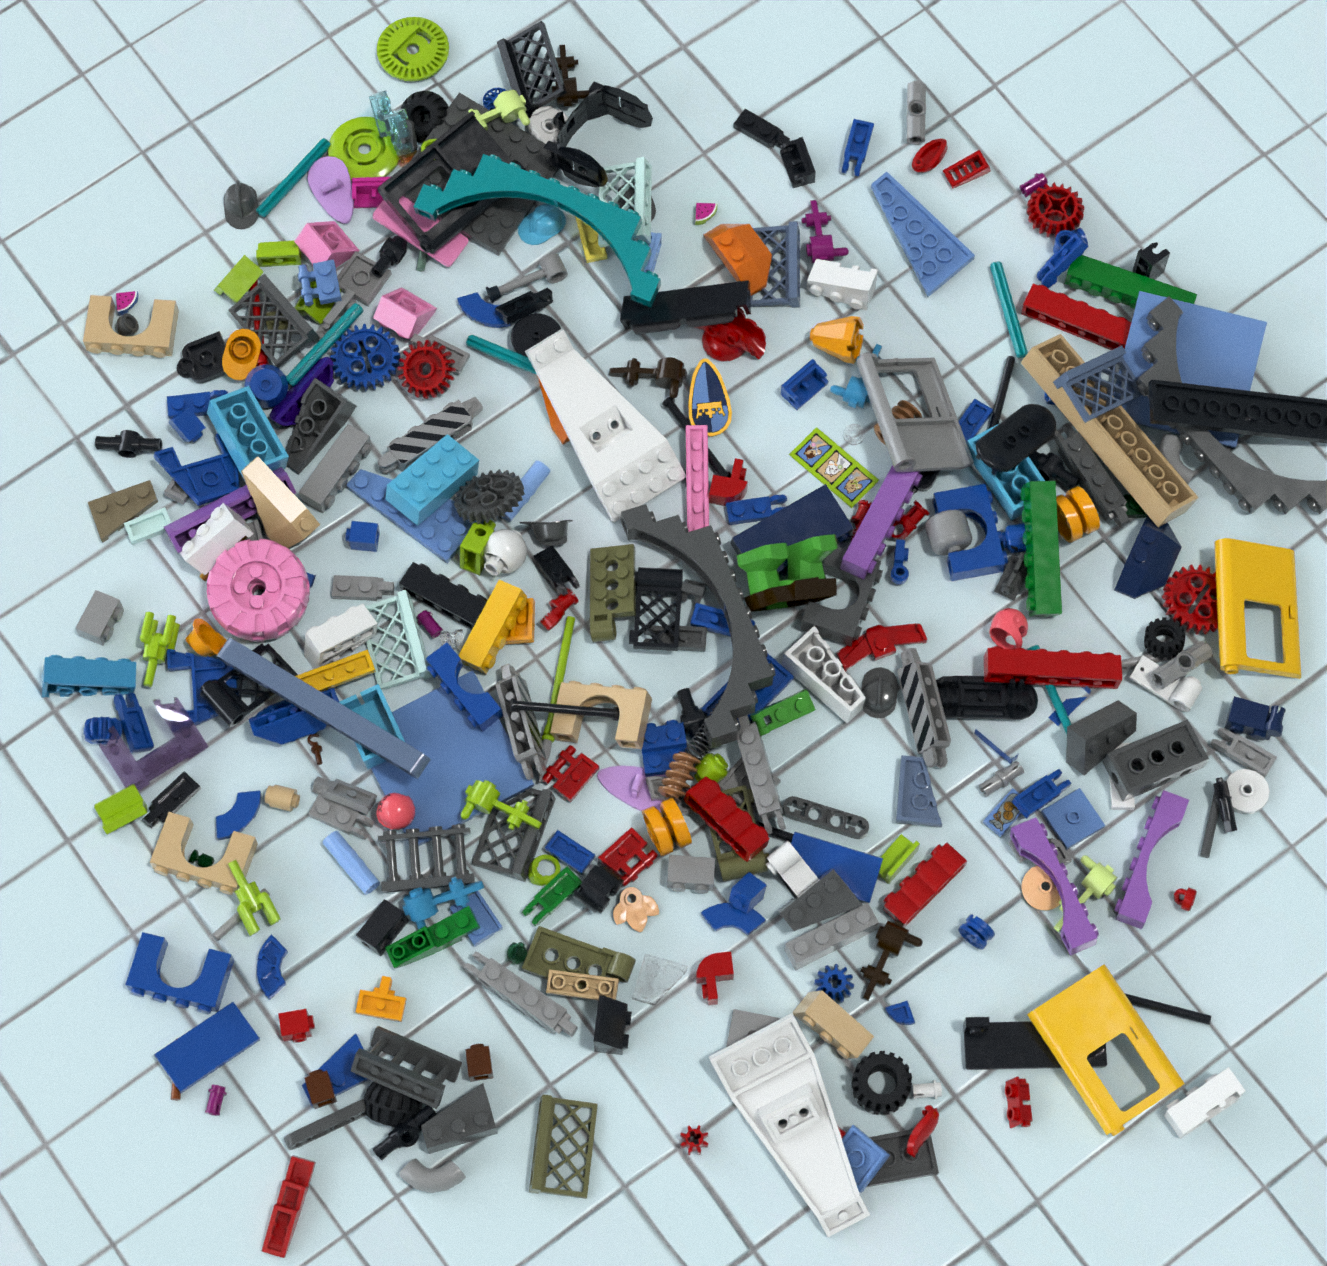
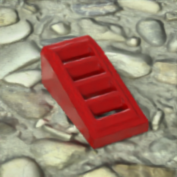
(969, 160)

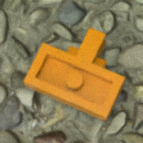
(381, 1002)

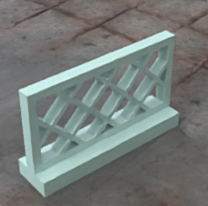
(640, 198)
(413, 636)

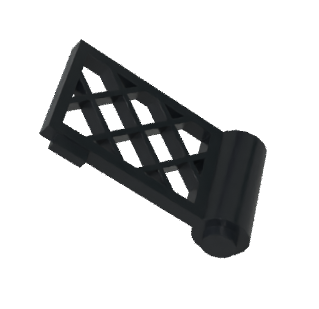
(658, 583)
(227, 702)

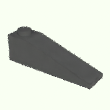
(318, 421)

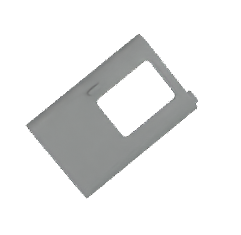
(917, 442)

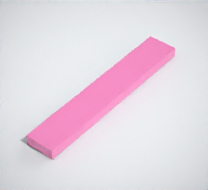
(697, 477)

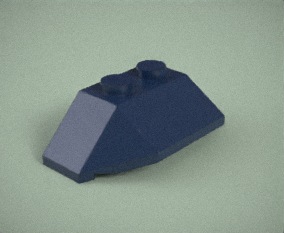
(1149, 560)

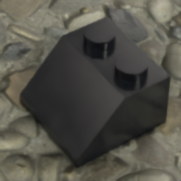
(611, 1026)

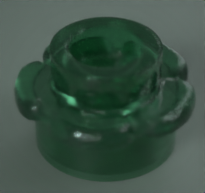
(516, 953)

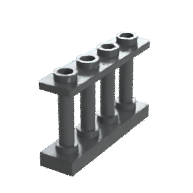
(416, 880)
(400, 1078)

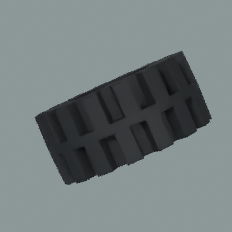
(1164, 649)

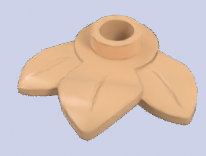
(635, 912)

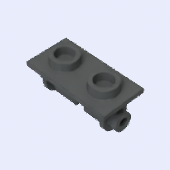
(1012, 577)

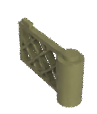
(730, 863)

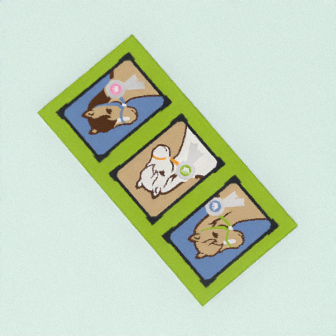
(834, 467)

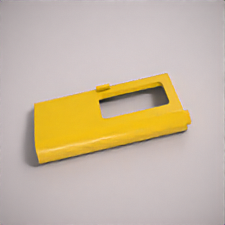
(1261, 576)
(1086, 1019)

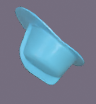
(541, 224)

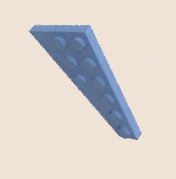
(926, 242)
(439, 532)

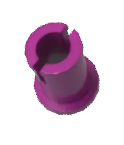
(1032, 185)
(427, 621)
(215, 1100)

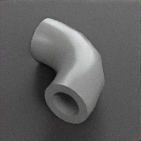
(1170, 448)
(432, 1179)

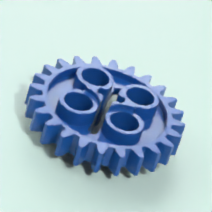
(384, 352)

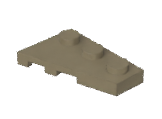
(120, 507)

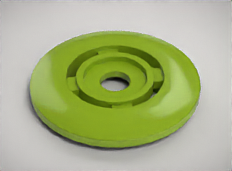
(403, 33)
(346, 146)

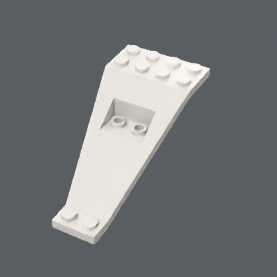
(624, 462)
(772, 1080)

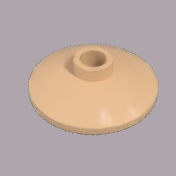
(1035, 894)

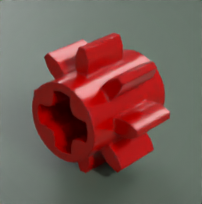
(697, 1134)

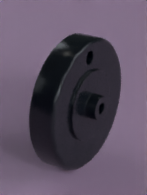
(532, 330)

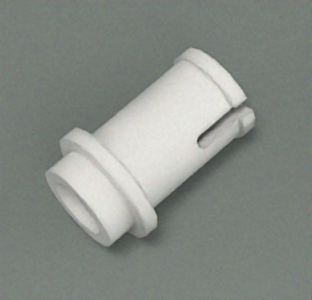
(927, 1090)

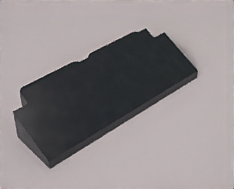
(687, 306)

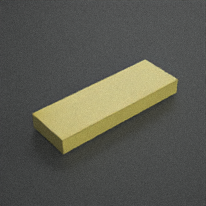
(589, 242)

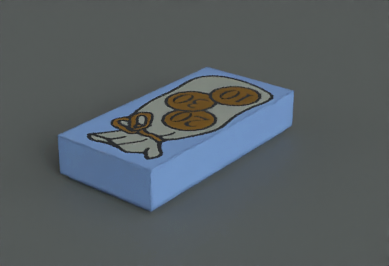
(1003, 814)

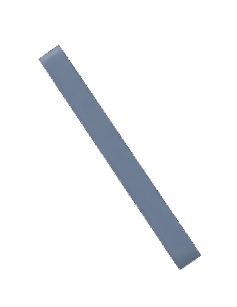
(323, 708)

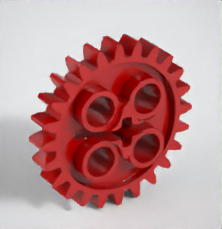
(1180, 587)

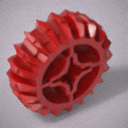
(1055, 202)

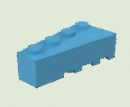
(87, 676)

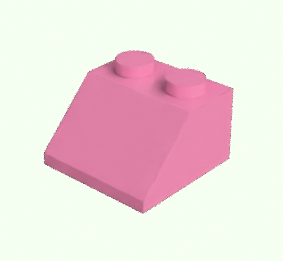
(325, 242)
(403, 312)

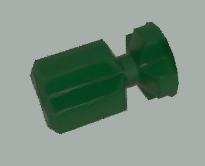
(203, 860)

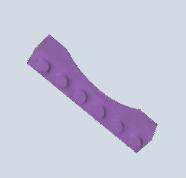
(1033, 845)
(1136, 901)

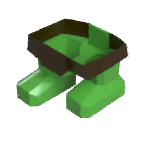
(805, 573)

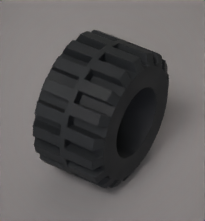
(890, 1065)

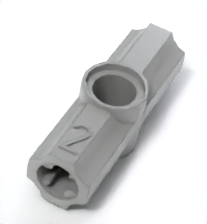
(916, 102)
(1174, 670)

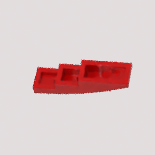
(288, 1206)

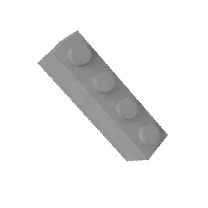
(336, 468)
(831, 936)

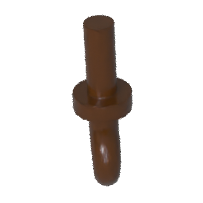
(316, 749)

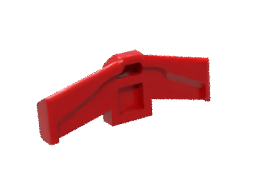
(880, 642)

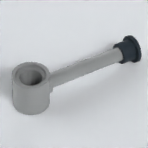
(552, 270)

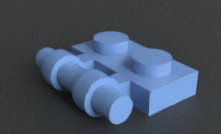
(326, 280)

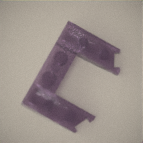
(185, 744)

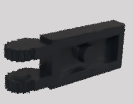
(556, 569)

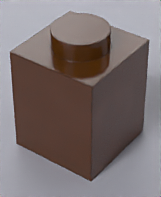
(479, 1062)
(320, 1088)

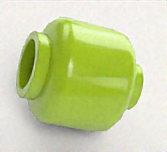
(713, 767)

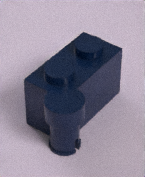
(1254, 719)

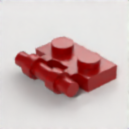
(575, 777)
(623, 851)

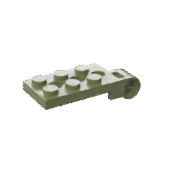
(602, 619)
(612, 963)

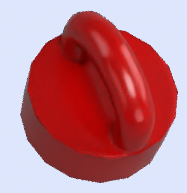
(1190, 895)

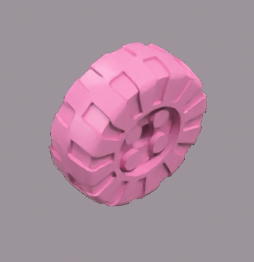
(254, 567)

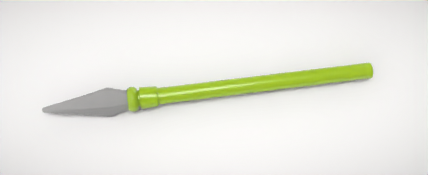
(547, 737)

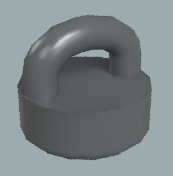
(127, 325)

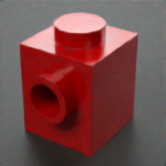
(296, 1025)

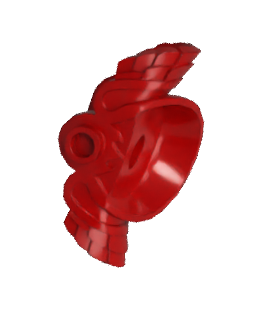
(732, 339)

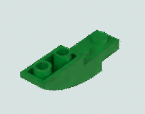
(433, 938)

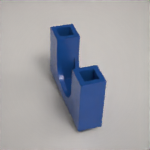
(976, 505)
(204, 993)

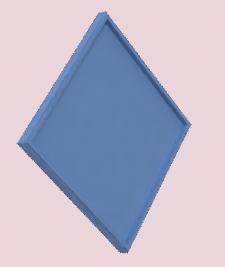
(1210, 351)
(457, 759)

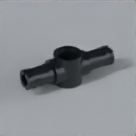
(390, 253)
(128, 443)
(1052, 468)
(692, 717)
(398, 1138)

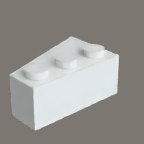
(842, 284)

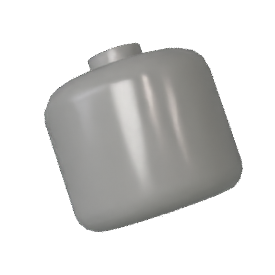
(948, 532)

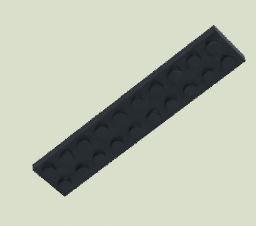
(1237, 411)

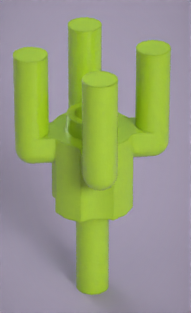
(157, 643)
(251, 901)

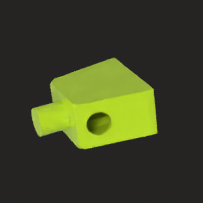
(473, 546)

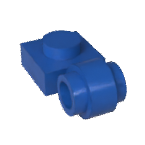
(900, 555)

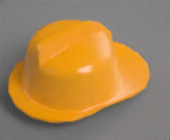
(241, 353)
(205, 639)

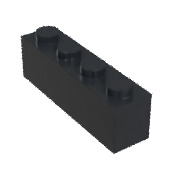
(442, 595)

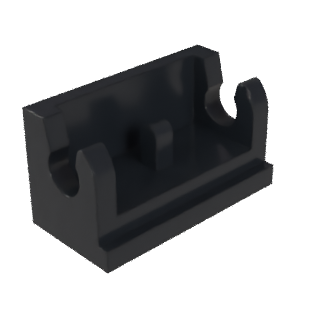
(798, 163)
(1149, 263)
(382, 927)

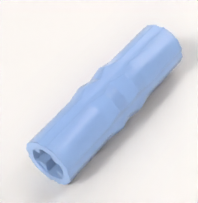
(530, 481)
(351, 862)

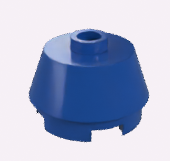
(267, 385)

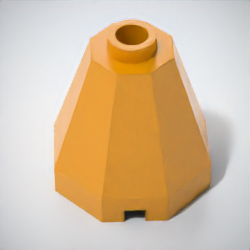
(839, 338)

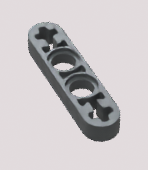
(824, 821)
(326, 1125)

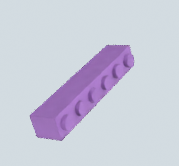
(238, 500)
(879, 522)

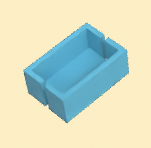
(376, 711)

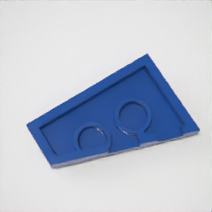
(340, 1067)

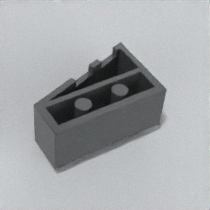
(820, 901)

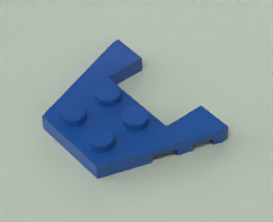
(204, 479)
(202, 671)

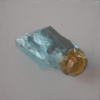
(394, 124)

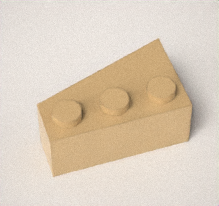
(833, 1024)

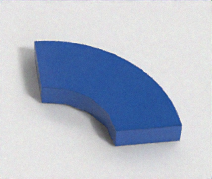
(480, 311)
(240, 815)
(727, 916)
(269, 967)

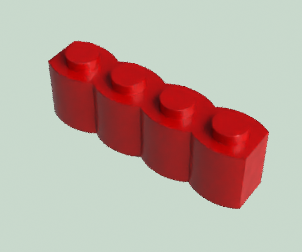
(728, 820)
(922, 887)

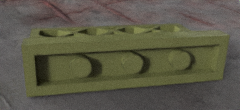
(542, 1146)

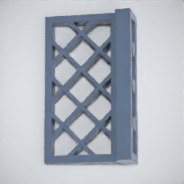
(792, 269)
(1088, 371)

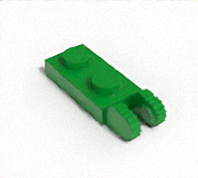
(553, 895)

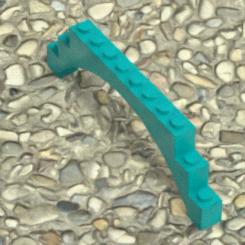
(504, 180)

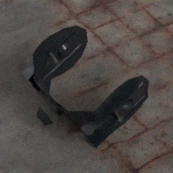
(599, 102)

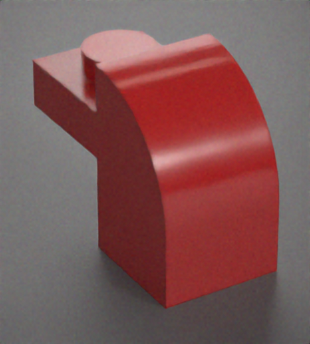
(728, 490)
(713, 969)

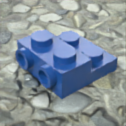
(660, 745)

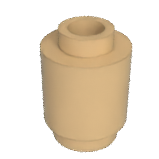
(282, 797)

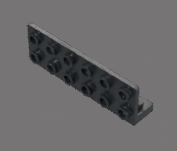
(1012, 1046)

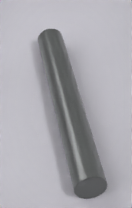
(1210, 828)

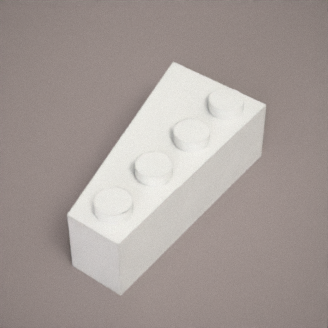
(823, 675)

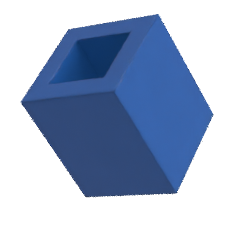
(187, 425)
(363, 536)
(747, 893)

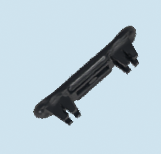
(1016, 438)
(978, 699)

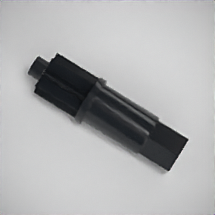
(1225, 805)

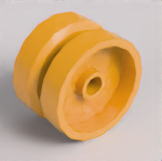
(1076, 514)
(665, 826)

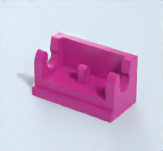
(366, 191)

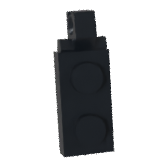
(760, 130)
(524, 305)
(171, 799)

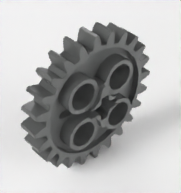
(489, 496)

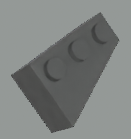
(1098, 734)
(461, 1122)

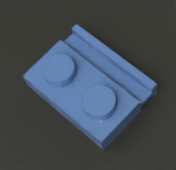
(487, 920)

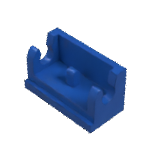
(804, 384)

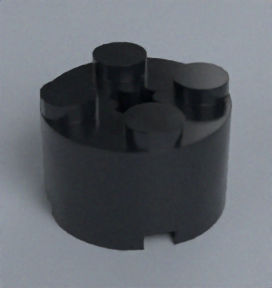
(598, 886)

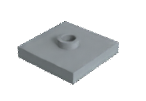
(747, 1023)

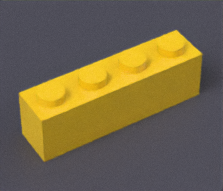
(493, 627)

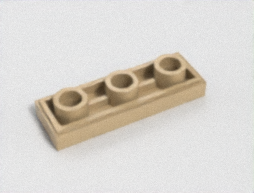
(567, 983)

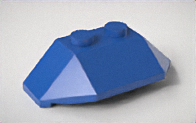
(286, 722)

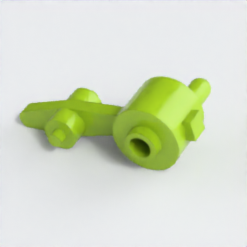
(485, 797)

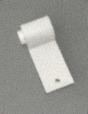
(1179, 694)
(791, 868)

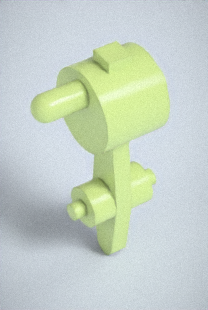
(508, 107)
(1097, 882)

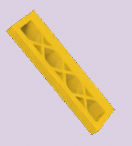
(339, 671)

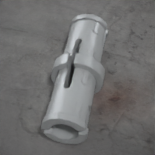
(1001, 778)

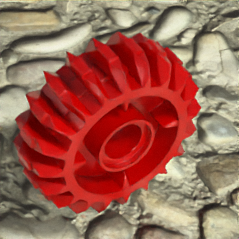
(439, 372)

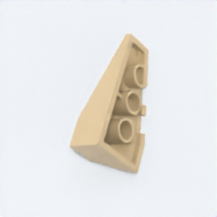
(280, 510)

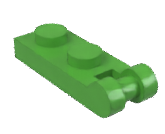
(783, 711)

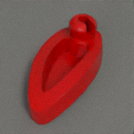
(929, 155)
(923, 1130)

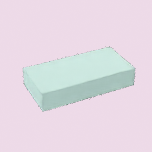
(147, 526)

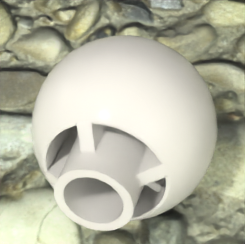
(504, 552)

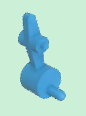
(855, 393)
(422, 904)

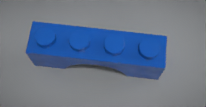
(481, 708)

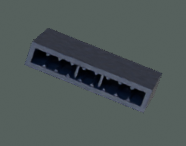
(806, 518)

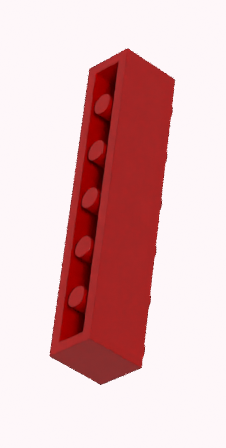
(1076, 317)
(1053, 668)

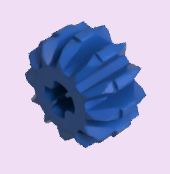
(97, 729)
(843, 983)

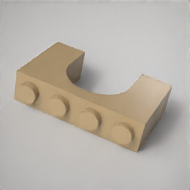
(155, 340)
(632, 703)
(170, 856)

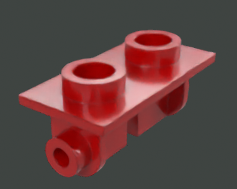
(1016, 1092)

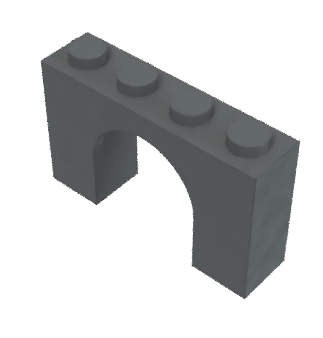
(842, 624)

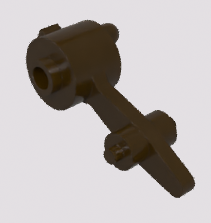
(572, 95)
(668, 374)
(891, 940)

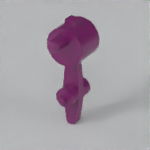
(820, 245)

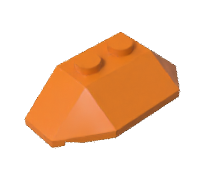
(741, 253)

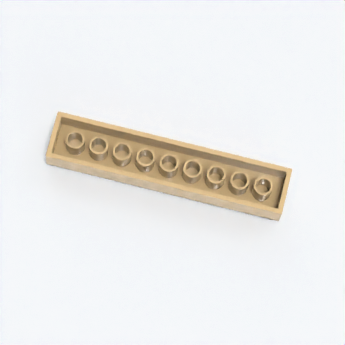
(1113, 437)

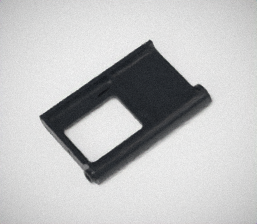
(456, 149)

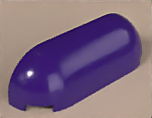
(290, 406)

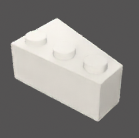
(213, 537)
(339, 634)
(1204, 1102)

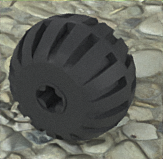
(425, 103)
(389, 1106)

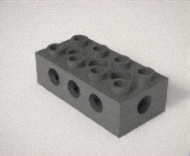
(1157, 746)

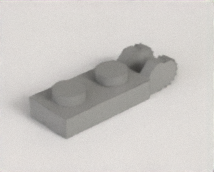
(1244, 752)
(339, 817)

